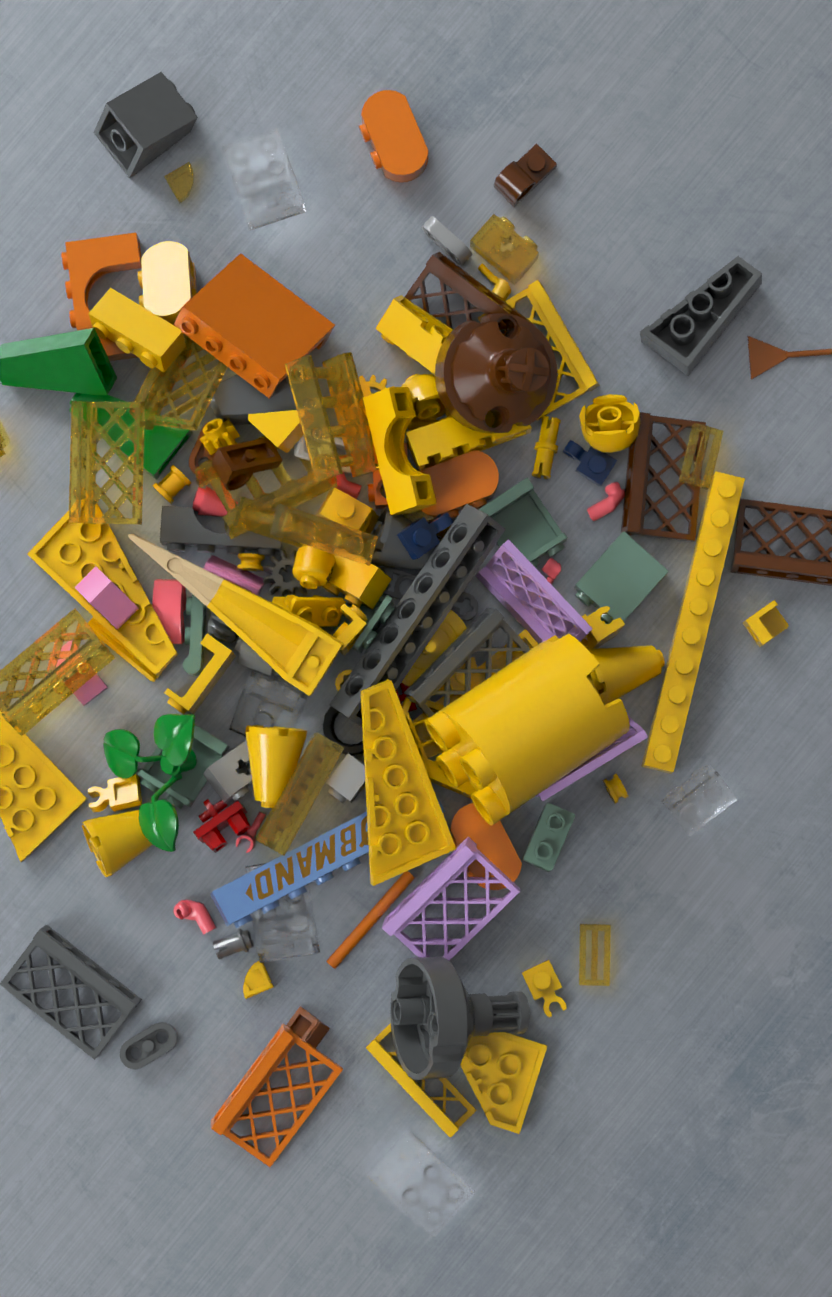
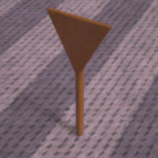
(765, 356)

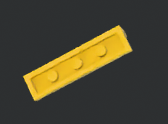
(417, 1092)

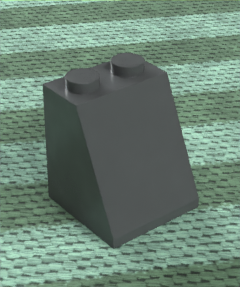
(144, 123)
(238, 398)

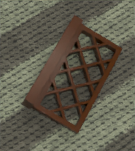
(464, 285)
(637, 481)
(784, 566)

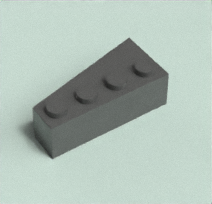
(696, 323)

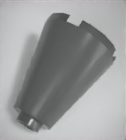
(389, 549)

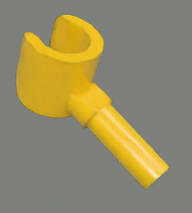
(501, 286)

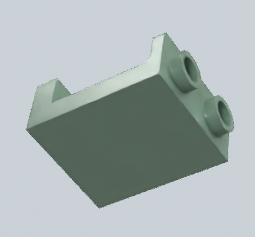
(526, 522)
(620, 579)
(185, 791)
(548, 837)

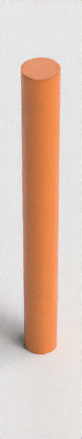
(370, 919)

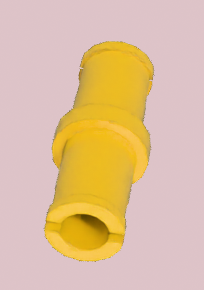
(546, 447)

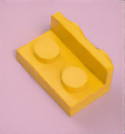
(316, 609)
(350, 633)

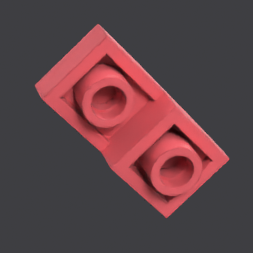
(169, 604)

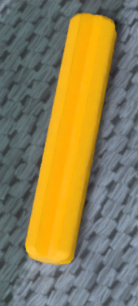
(120, 649)

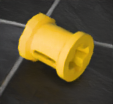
(171, 484)

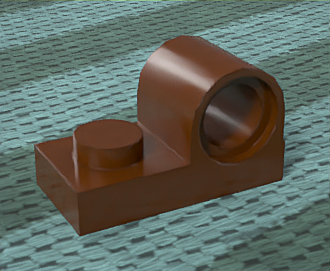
(524, 175)
(239, 461)

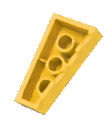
(413, 331)
(450, 439)

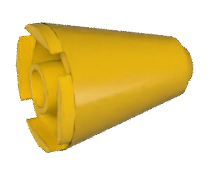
(624, 669)
(272, 759)
(115, 840)

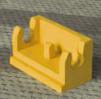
(601, 632)

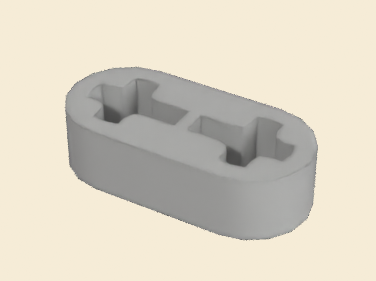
(446, 240)

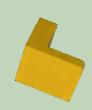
(765, 624)

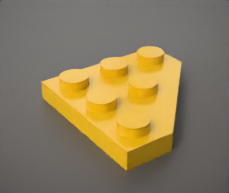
(503, 1076)

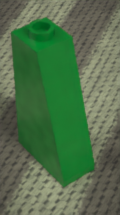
(58, 363)
(159, 444)

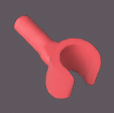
(552, 569)
(252, 832)

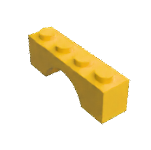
(388, 418)

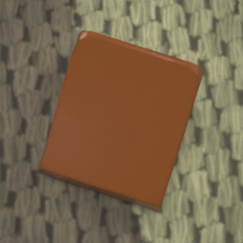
(308, 1027)

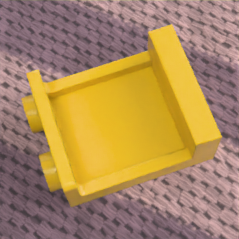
(206, 680)

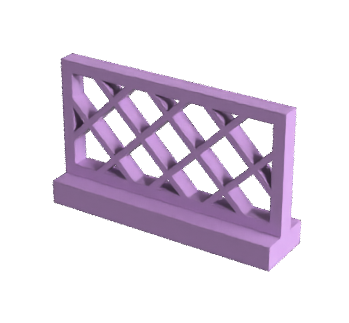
(521, 596)
(631, 738)
(438, 881)

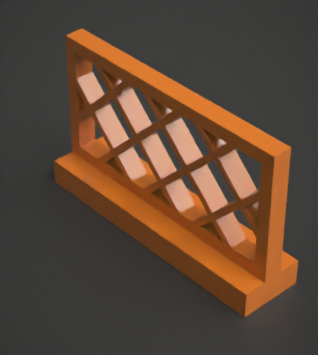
(253, 1081)

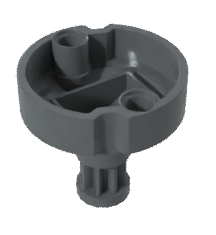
(438, 1017)

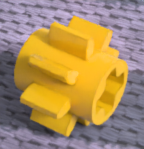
(218, 435)

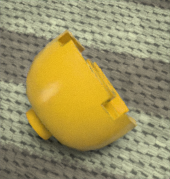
(424, 399)
(610, 423)

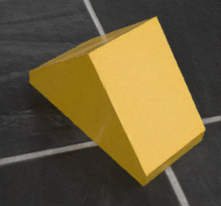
(279, 427)

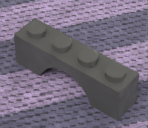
(182, 529)

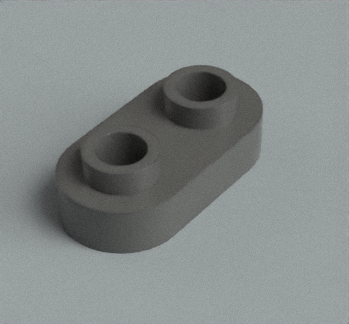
(149, 1045)

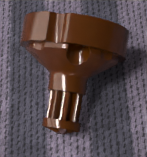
(496, 373)

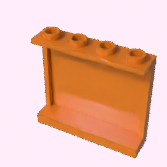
(252, 324)

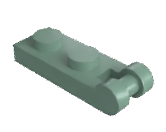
(194, 635)

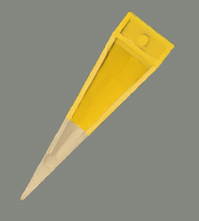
(284, 640)

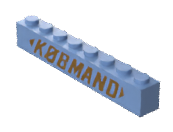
(293, 872)

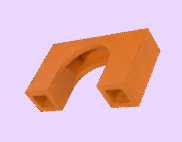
(87, 263)

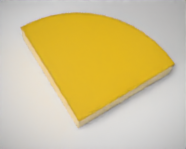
(256, 980)

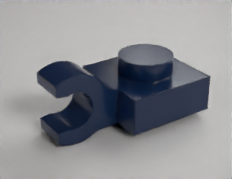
(593, 463)
(421, 535)

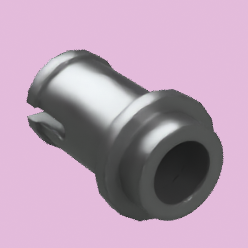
(234, 944)

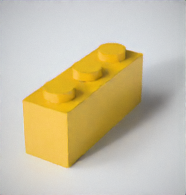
(137, 330)

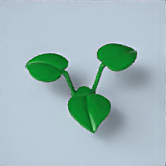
(175, 737)

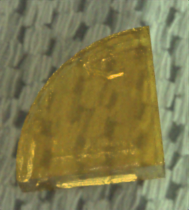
(181, 181)

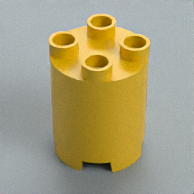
(526, 727)

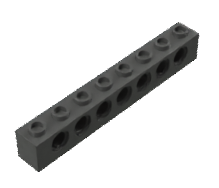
(421, 608)

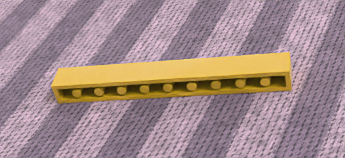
(693, 622)

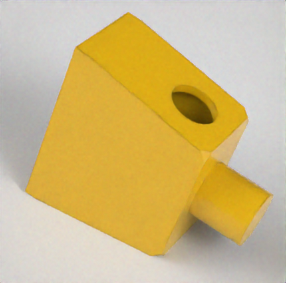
(347, 511)

